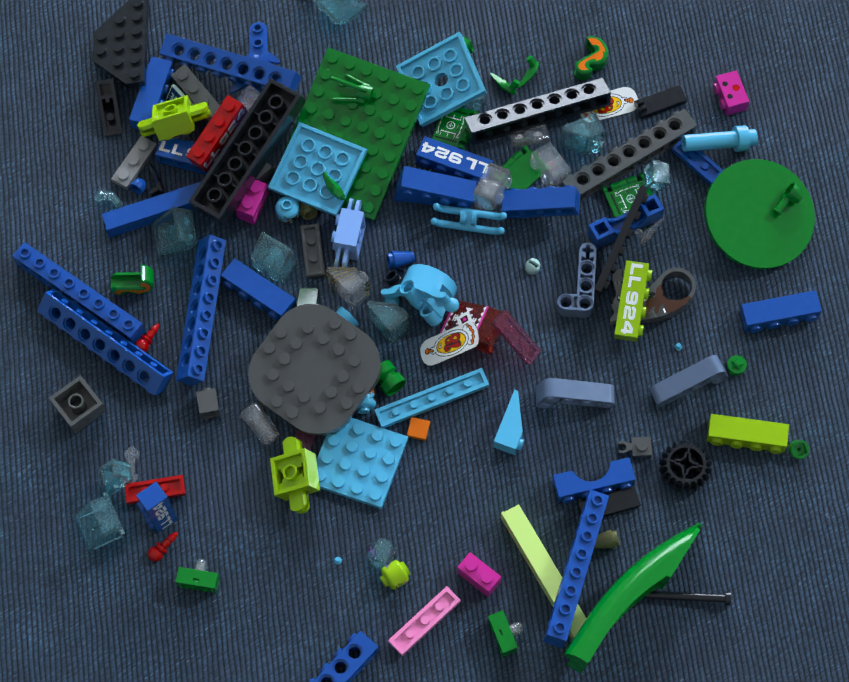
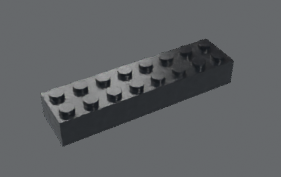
(247, 152)

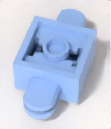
(349, 233)

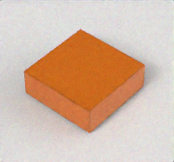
(418, 429)

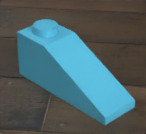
(510, 430)

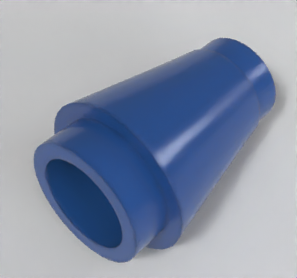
(399, 258)

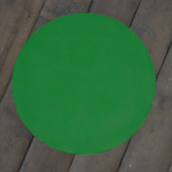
(743, 218)

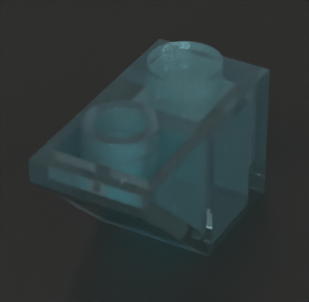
(114, 476)

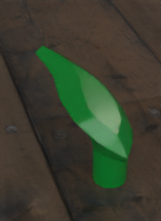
(534, 65)
(503, 84)
(333, 187)

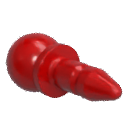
(145, 340)
(156, 552)

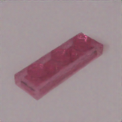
(516, 337)

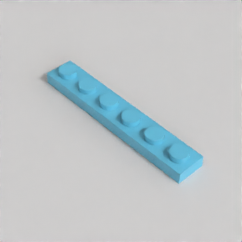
(431, 398)

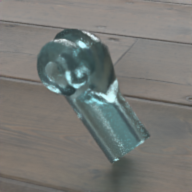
(110, 196)

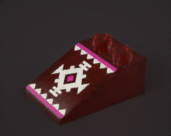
(482, 317)

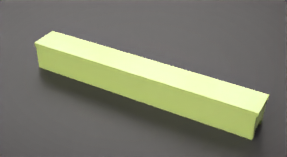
(538, 559)

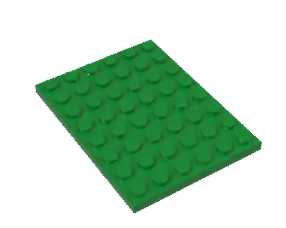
(378, 125)

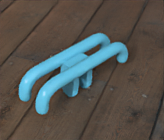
(468, 219)

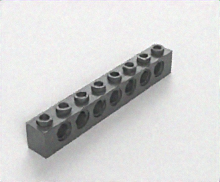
(640, 156)

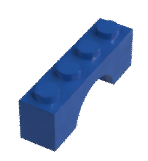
(607, 230)
(570, 487)

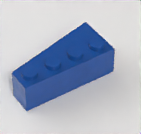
(430, 187)

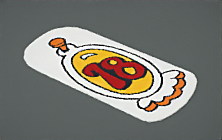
(621, 102)
(449, 343)

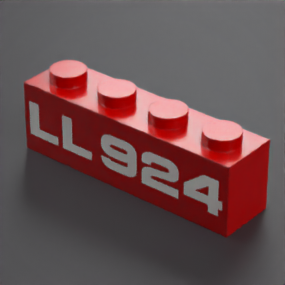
(217, 133)

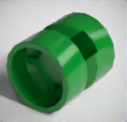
(390, 380)

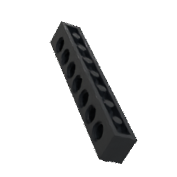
(537, 111)

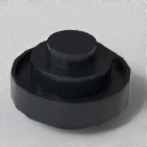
(393, 278)

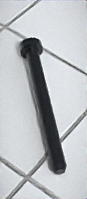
(691, 596)

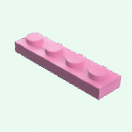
(424, 621)

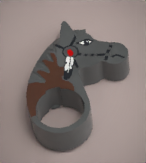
(657, 305)

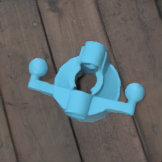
(427, 291)

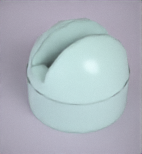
(530, 268)

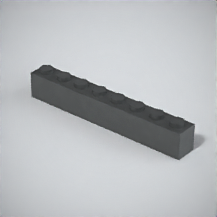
(199, 94)

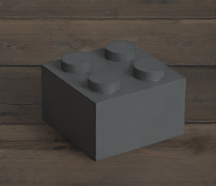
(77, 404)

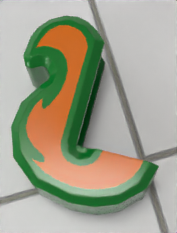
(593, 62)
(133, 282)

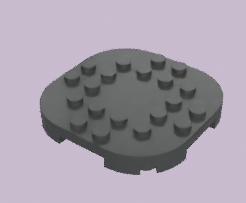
(314, 369)

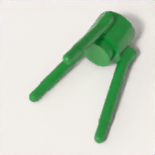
(363, 90)

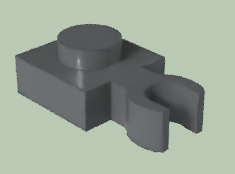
(639, 447)

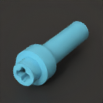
(739, 139)

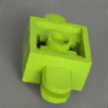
(173, 118)
(286, 475)

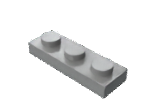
(134, 162)

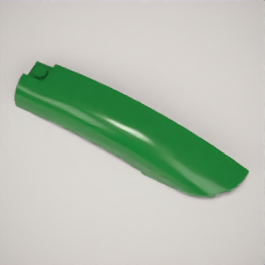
(637, 582)

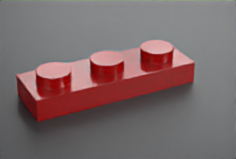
(172, 487)

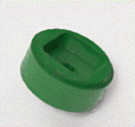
(736, 365)
(798, 449)

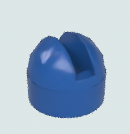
(138, 186)

